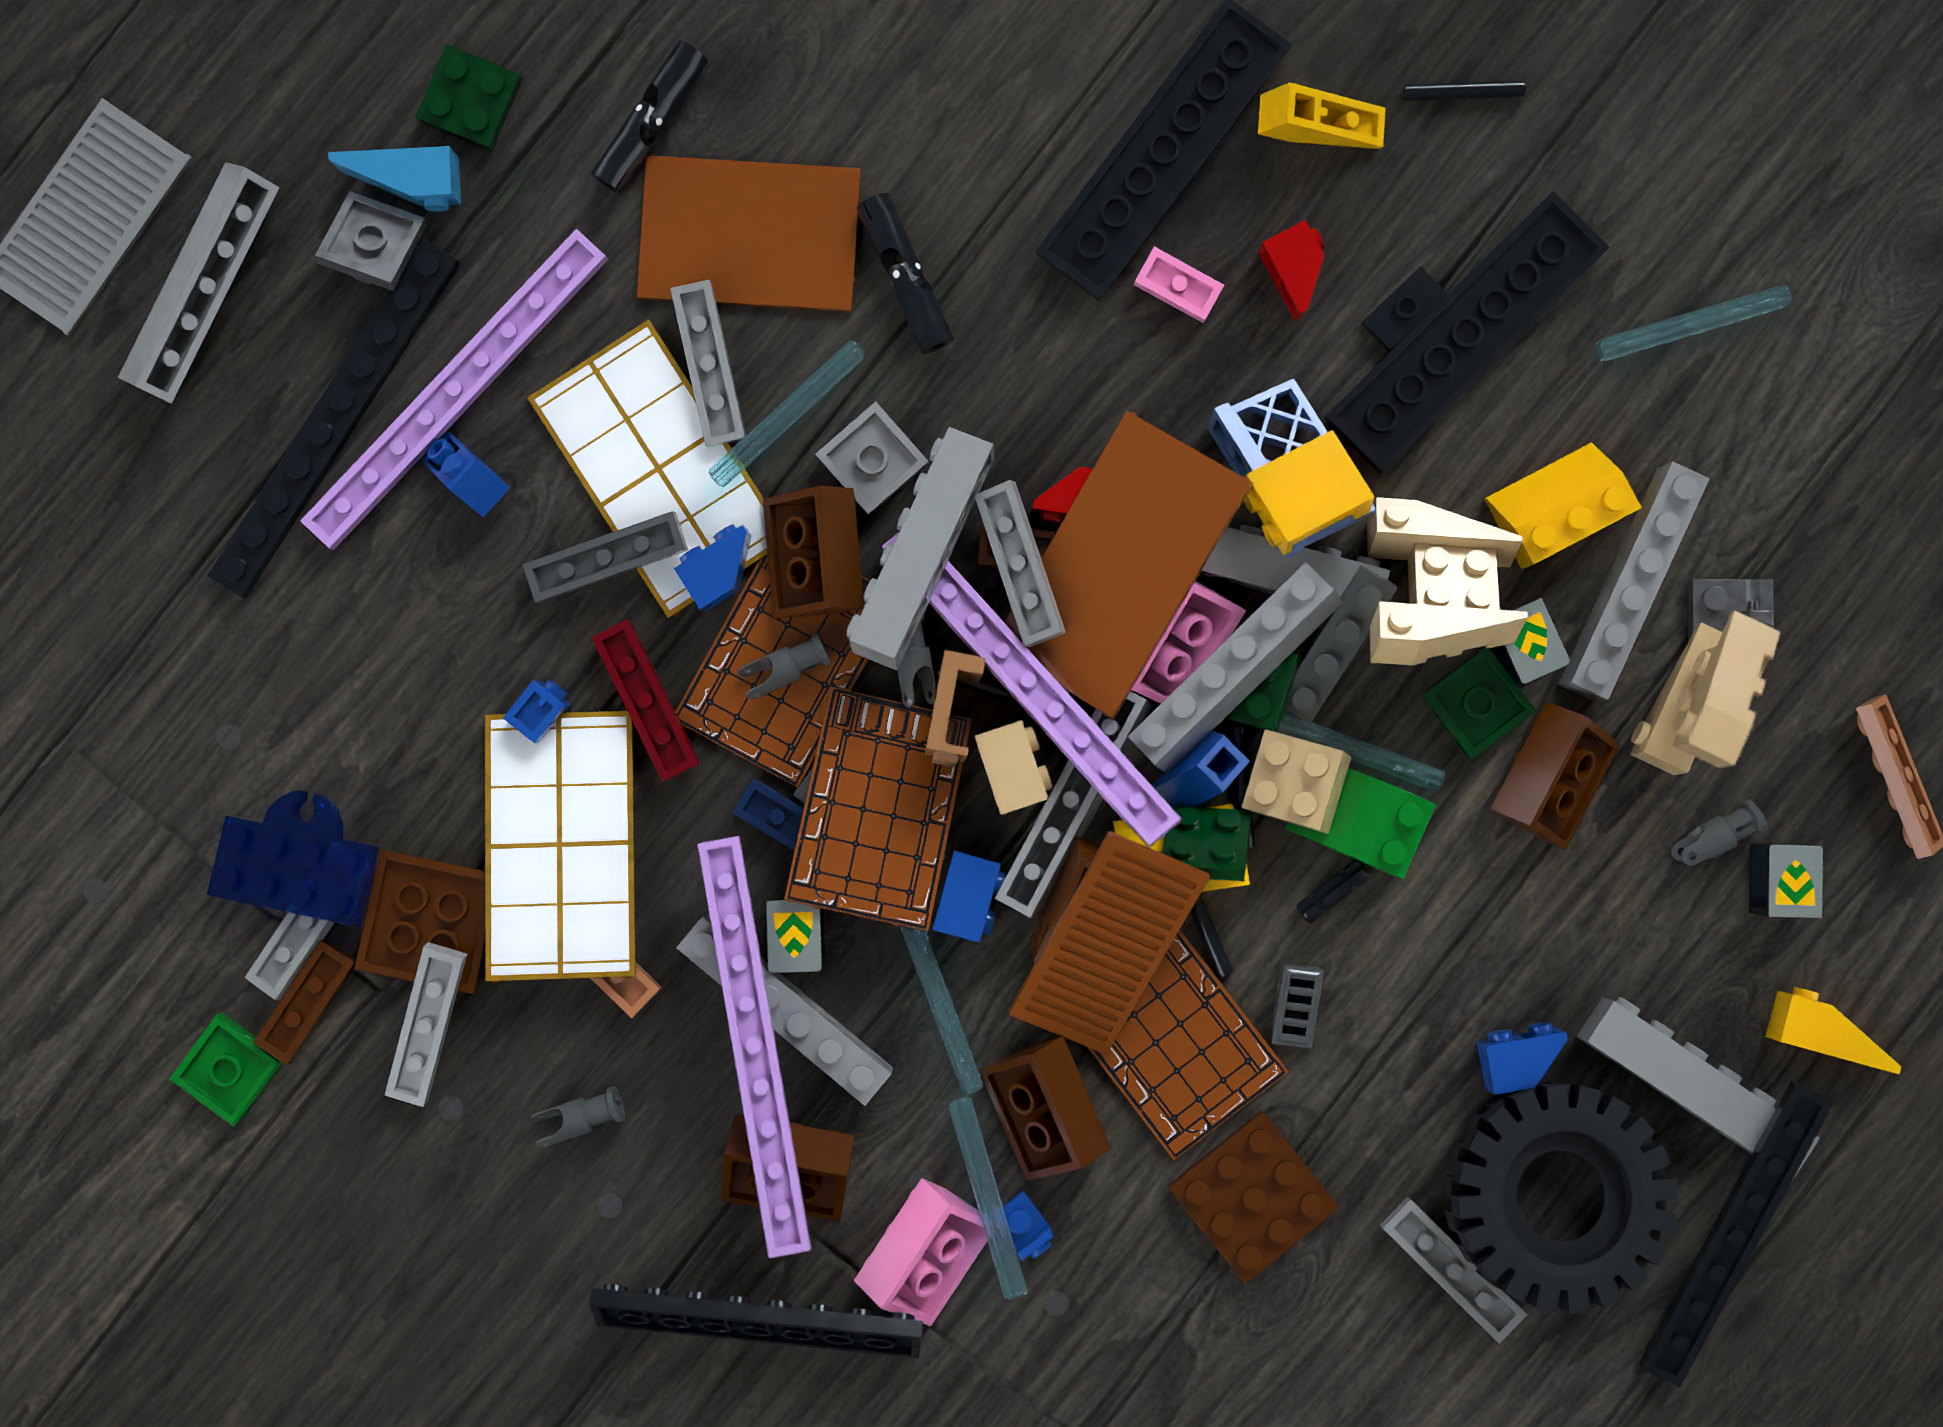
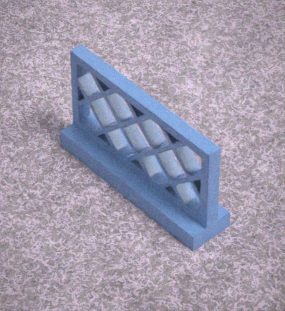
(1245, 456)

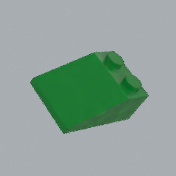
(1374, 824)

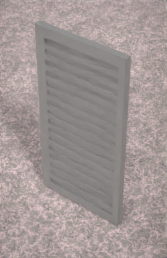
(88, 215)

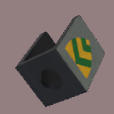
(1536, 649)
(1785, 880)
(794, 937)

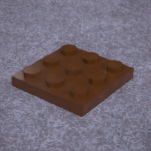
(421, 903)
(1253, 1196)

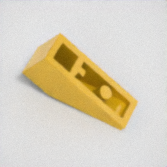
(1320, 117)
(1820, 1027)

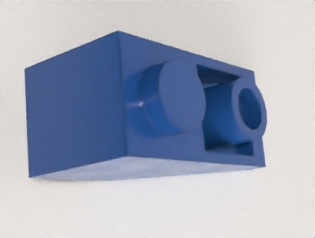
(465, 474)
(718, 569)
(1202, 772)
(1519, 1059)

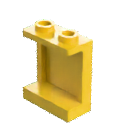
(1307, 491)

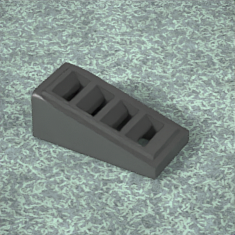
(1286, 972)

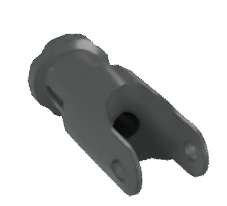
(918, 662)
(787, 665)
(1720, 834)
(582, 1116)

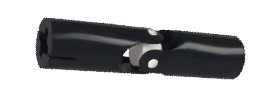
(653, 111)
(910, 286)

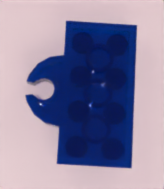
(295, 862)

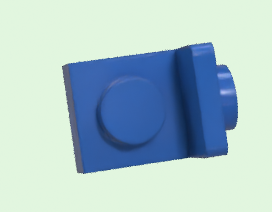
(537, 709)
(1027, 1226)

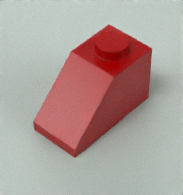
(1294, 265)

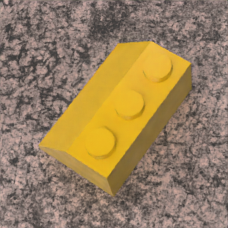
(1563, 503)

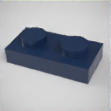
(770, 813)

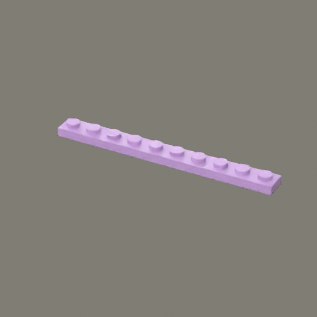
(454, 390)
(1052, 708)
(754, 1047)

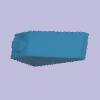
(415, 174)

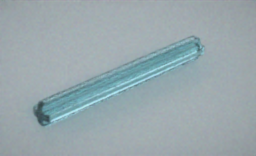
(1693, 322)
(786, 413)
(1364, 752)
(943, 1010)
(987, 1198)

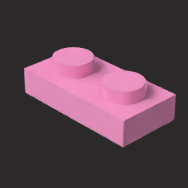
(1178, 284)

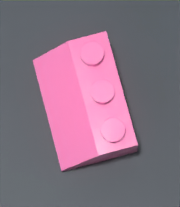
(1193, 635)
(923, 1253)

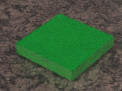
(226, 1069)

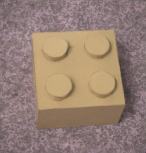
(1012, 766)
(1296, 781)

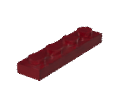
(646, 700)

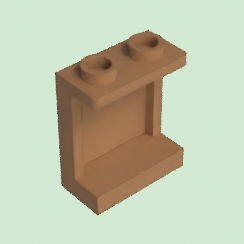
(953, 667)

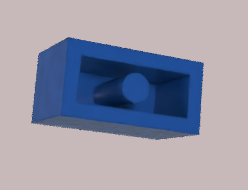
(968, 896)

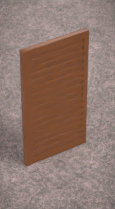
(1108, 942)

